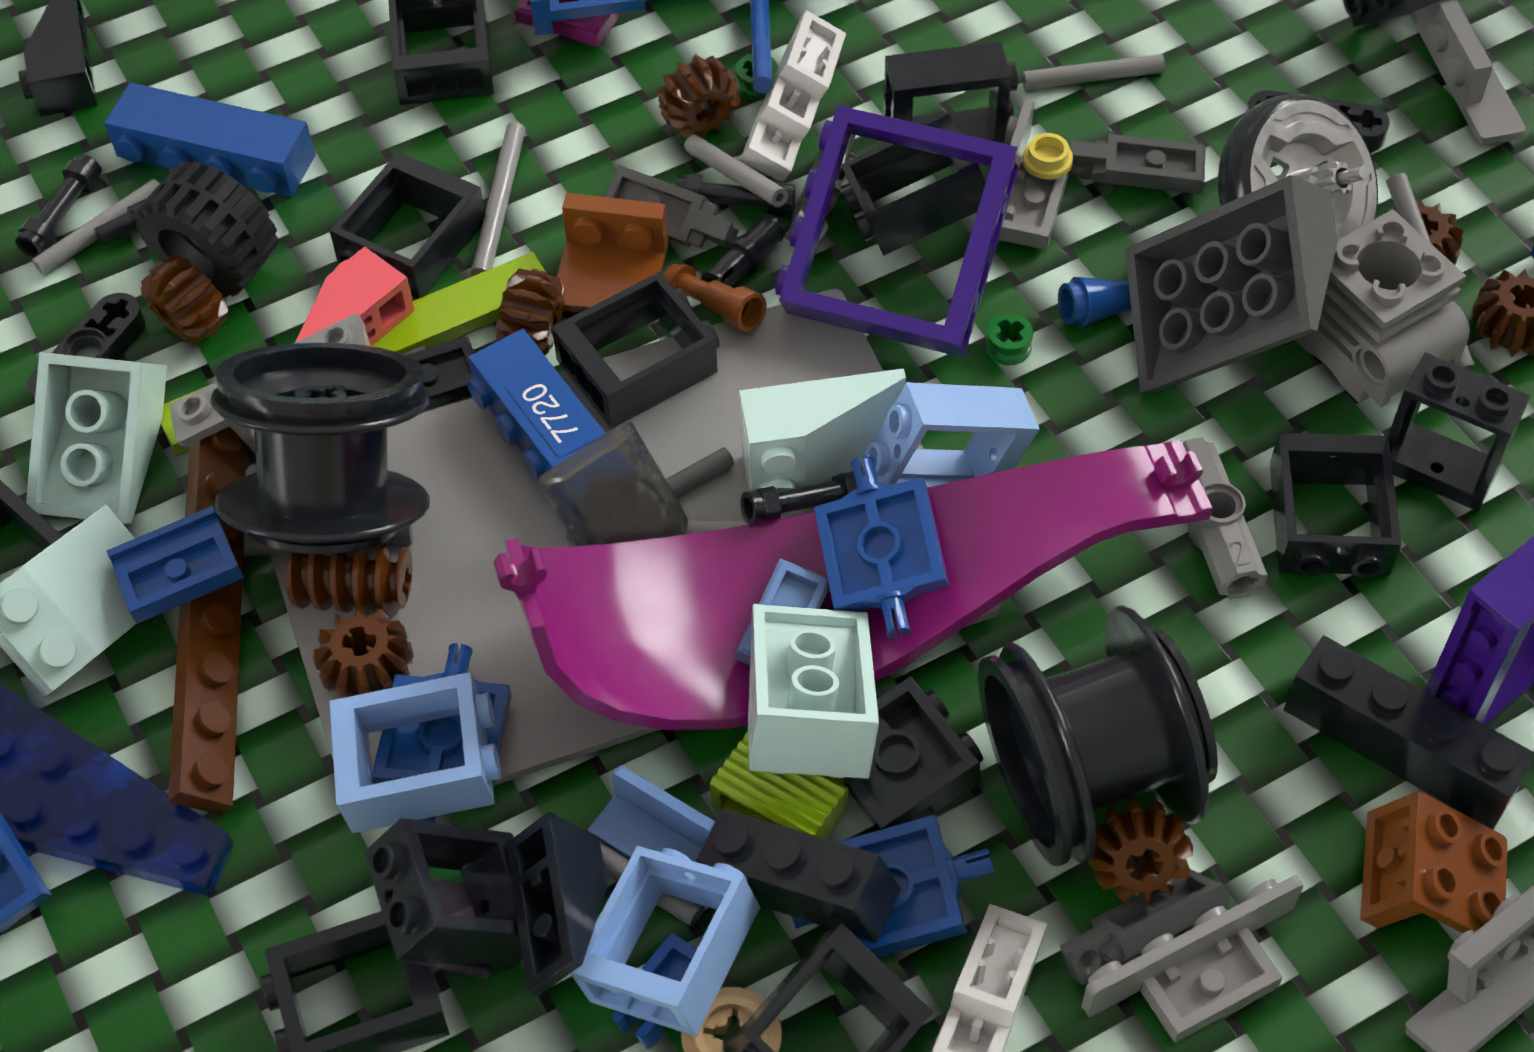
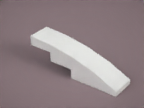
(794, 97)
(992, 983)

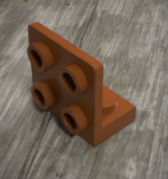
(609, 247)
(1431, 863)

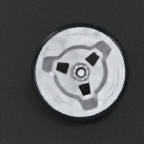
(1299, 135)

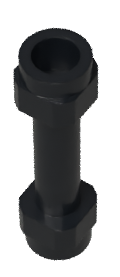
(735, 194)
(37, 234)
(768, 503)

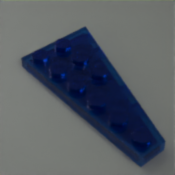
(96, 811)

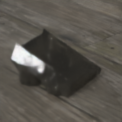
(613, 492)

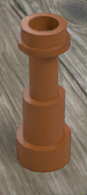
(738, 306)

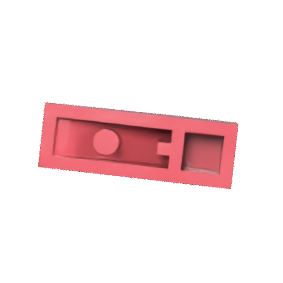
(365, 288)

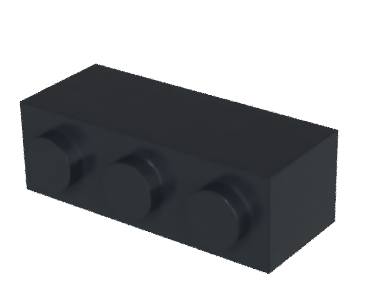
(805, 873)

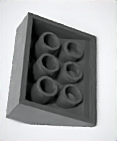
(1231, 282)

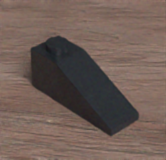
(59, 61)
(557, 897)

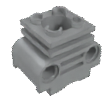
(1387, 308)

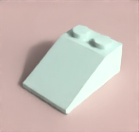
(812, 428)
(93, 434)
(65, 603)
(811, 692)

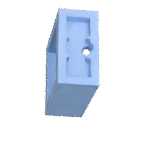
(996, 415)
(419, 796)
(648, 995)

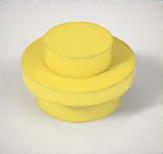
(1047, 156)

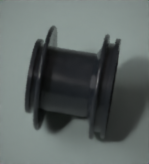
(320, 445)
(1098, 734)

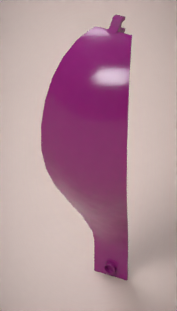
(658, 621)

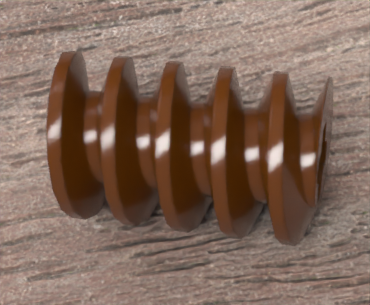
(350, 581)

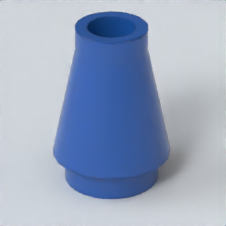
(1092, 300)

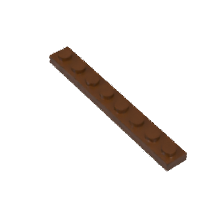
(208, 649)

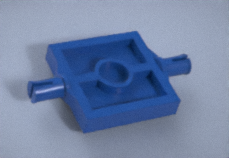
(881, 546)
(436, 742)
(929, 883)

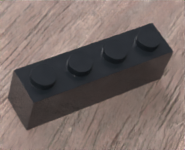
(1408, 732)

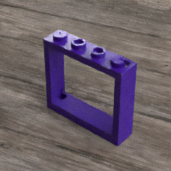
(805, 234)
(1491, 643)

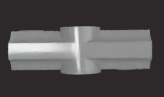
(1225, 539)

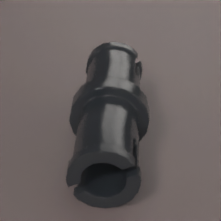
(746, 253)

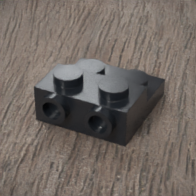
(914, 759)

